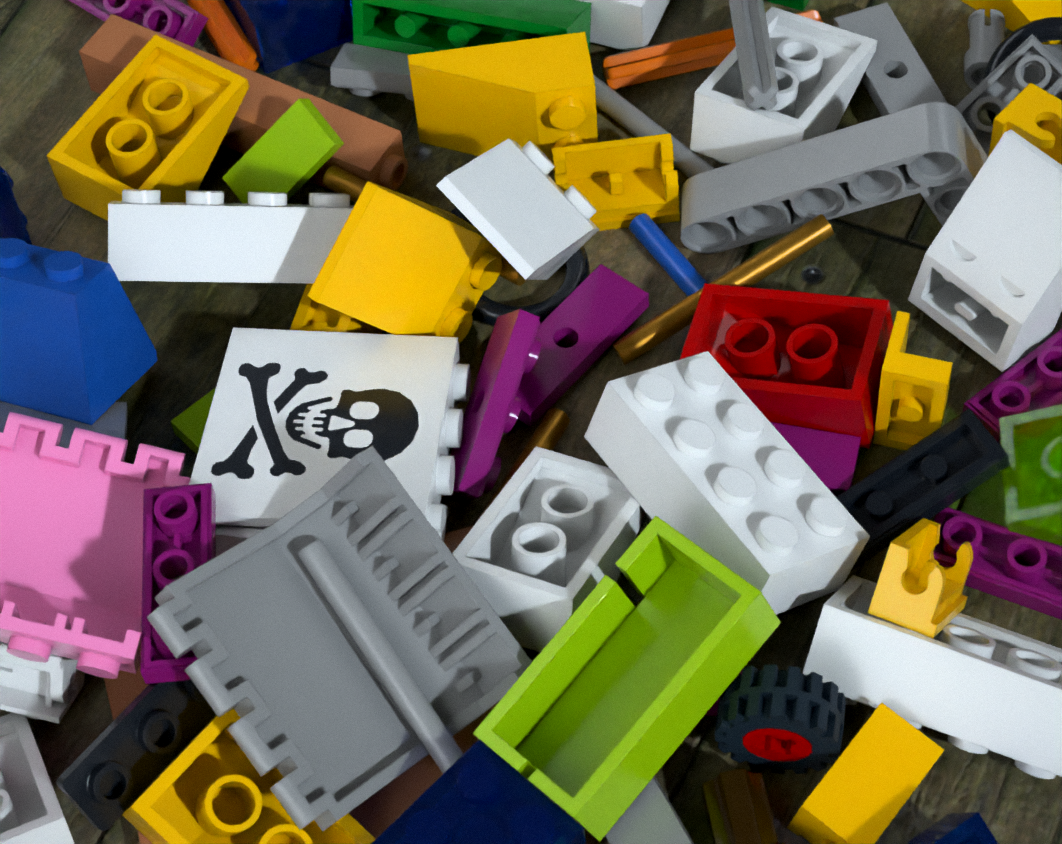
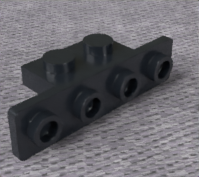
(134, 750)

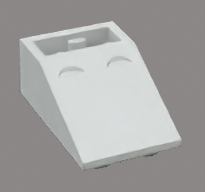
(999, 256)

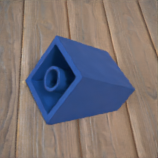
(66, 333)

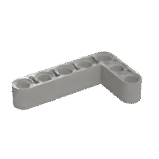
(833, 174)

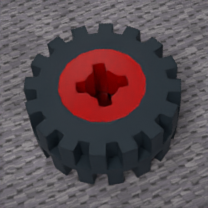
(781, 719)

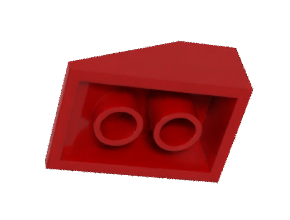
(798, 353)

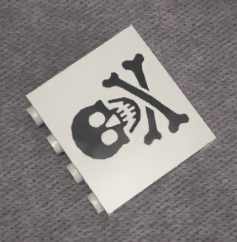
(309, 401)

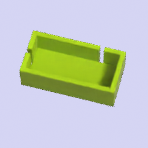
(628, 680)

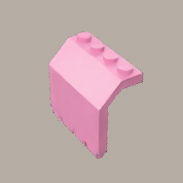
(75, 543)

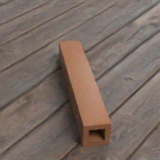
(369, 147)

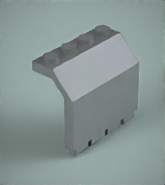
(295, 671)

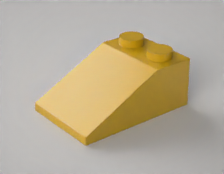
(504, 91)
(149, 129)
(407, 267)
(221, 799)

